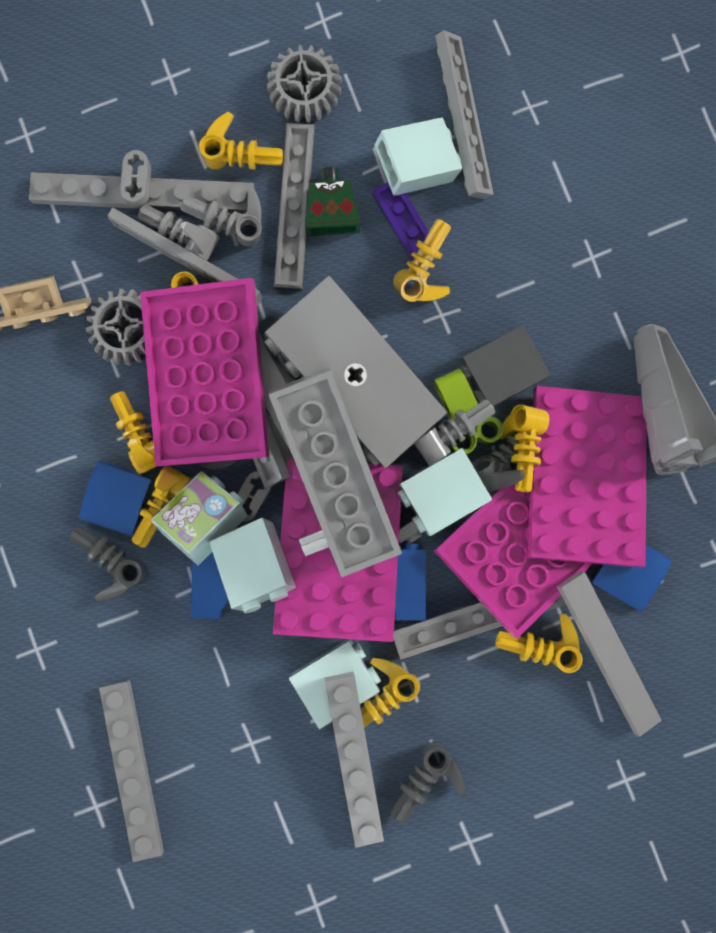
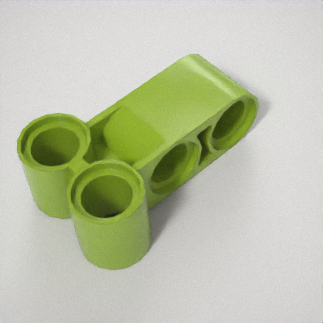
(456, 395)

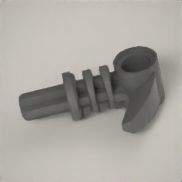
(496, 468)
(109, 557)
(426, 774)

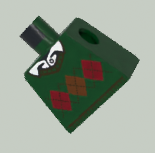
(331, 206)

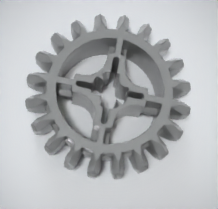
(325, 79)
(102, 326)

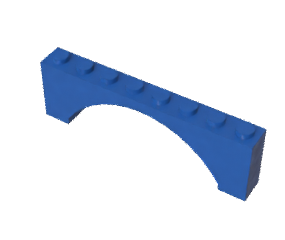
(210, 597)

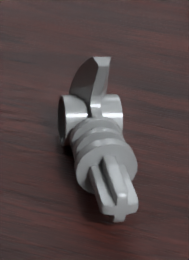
(230, 222)
(196, 238)
(434, 443)

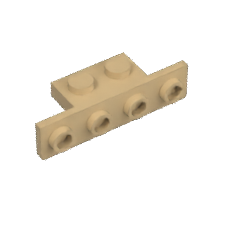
(36, 301)

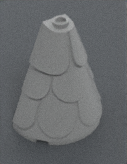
(675, 410)

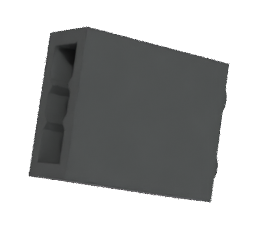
(504, 367)

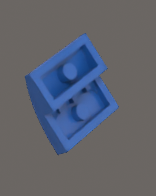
(115, 498)
(634, 584)

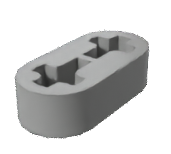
(129, 178)
(258, 499)

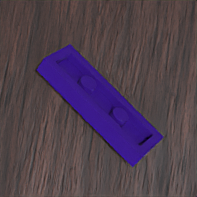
(401, 217)

